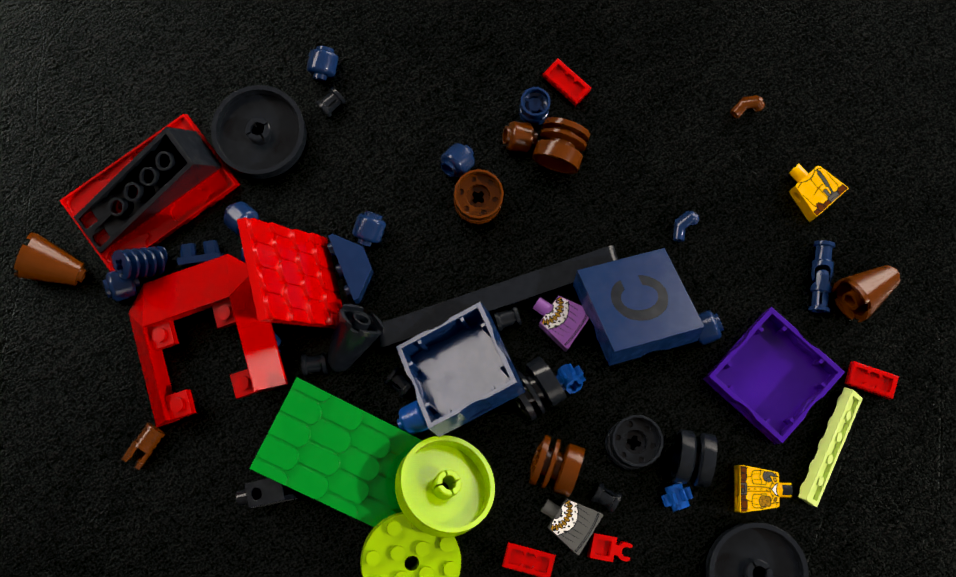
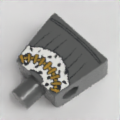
(571, 523)

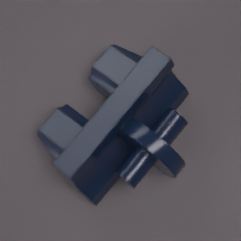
(189, 254)

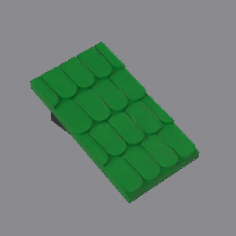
(335, 453)

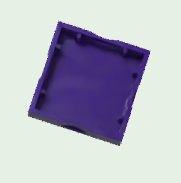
(773, 376)

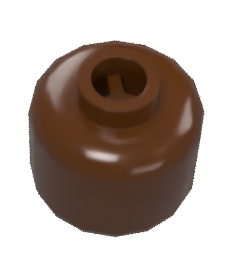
(519, 136)

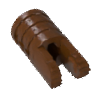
(145, 441)

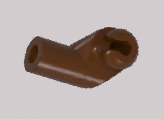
(755, 102)

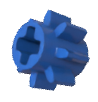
(570, 378)
(677, 497)

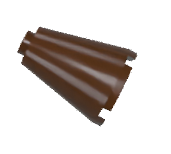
(47, 263)
(864, 292)

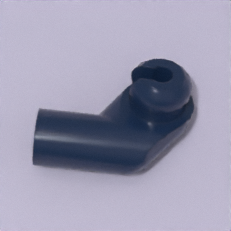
(682, 222)

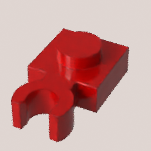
(605, 547)

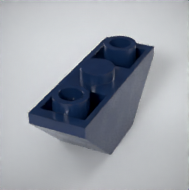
(352, 265)

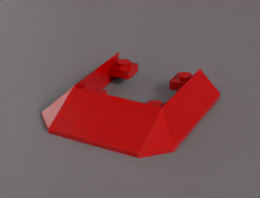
(211, 284)

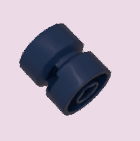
(535, 101)

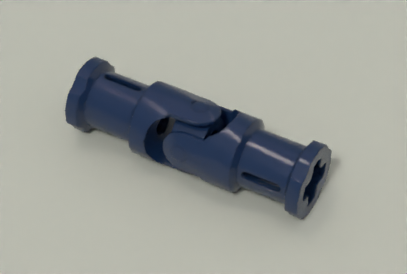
(821, 278)

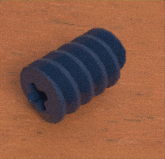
(140, 262)

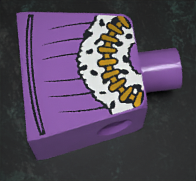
(561, 320)

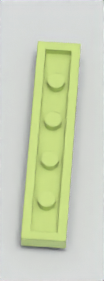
(830, 447)

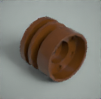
(561, 145)
(473, 184)
(557, 465)

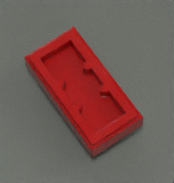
(566, 82)
(871, 380)
(528, 560)

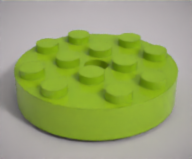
(432, 506)
(396, 540)

